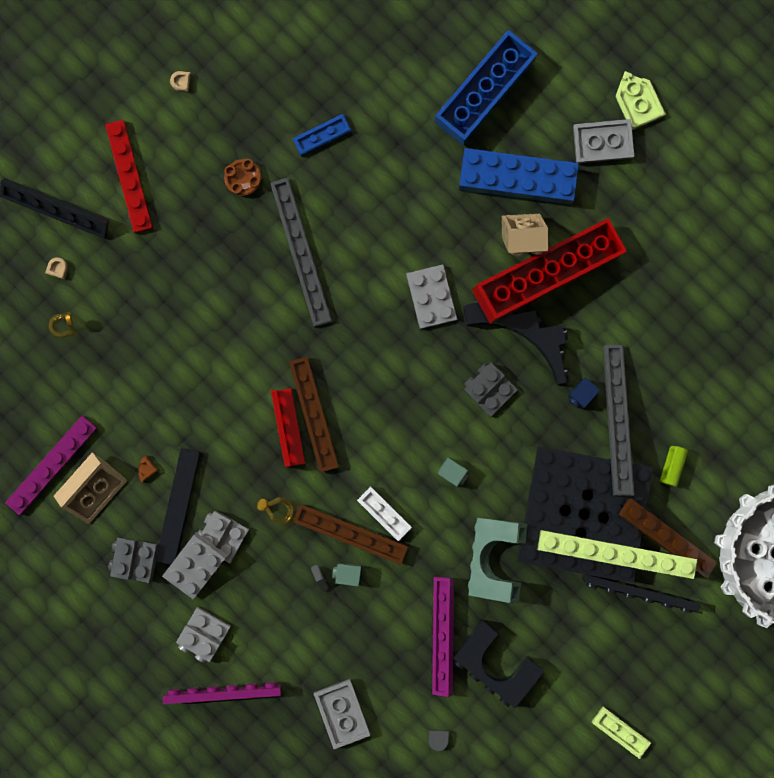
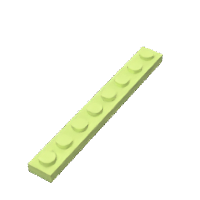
(617, 554)

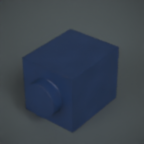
(583, 393)

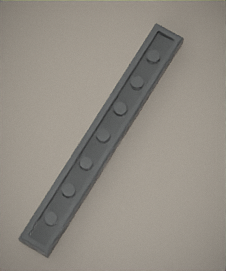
(301, 252)
(618, 421)

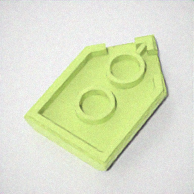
(638, 100)

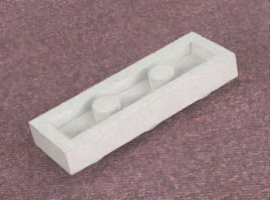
(384, 513)

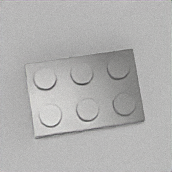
(603, 141)
(431, 296)
(194, 565)
(342, 714)

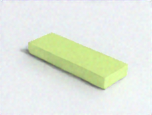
(621, 732)

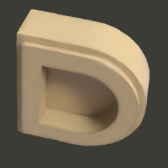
(181, 81)
(57, 267)

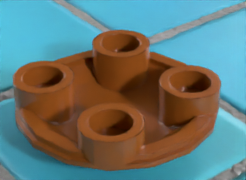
(242, 177)

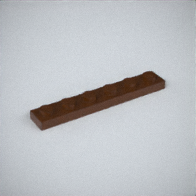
(313, 414)
(350, 534)
(665, 536)

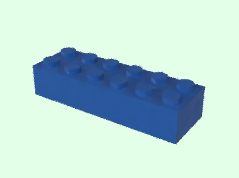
(485, 87)
(518, 176)

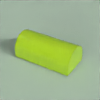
(673, 466)

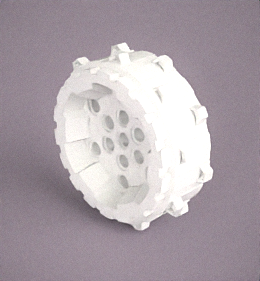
(742, 569)

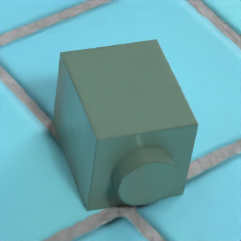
(453, 472)
(347, 574)

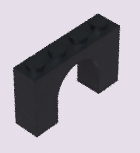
(511, 688)

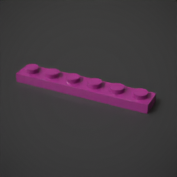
(51, 465)
(443, 636)
(213, 693)

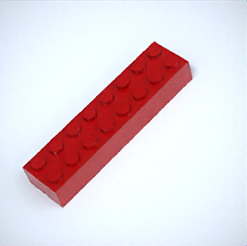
(548, 271)

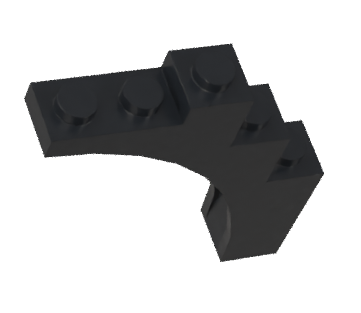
(527, 325)

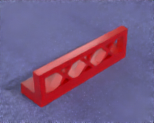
(288, 427)

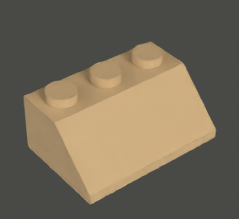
(89, 488)

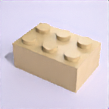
(524, 234)

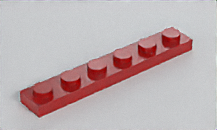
(129, 176)

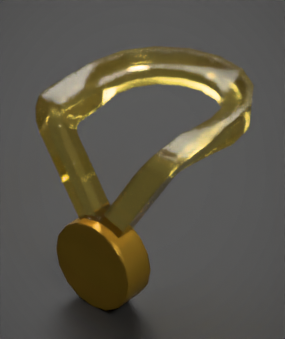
(69, 322)
(263, 505)

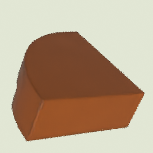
(146, 469)

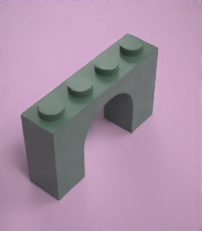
(483, 581)

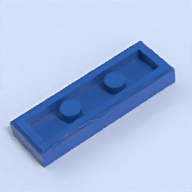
(321, 135)

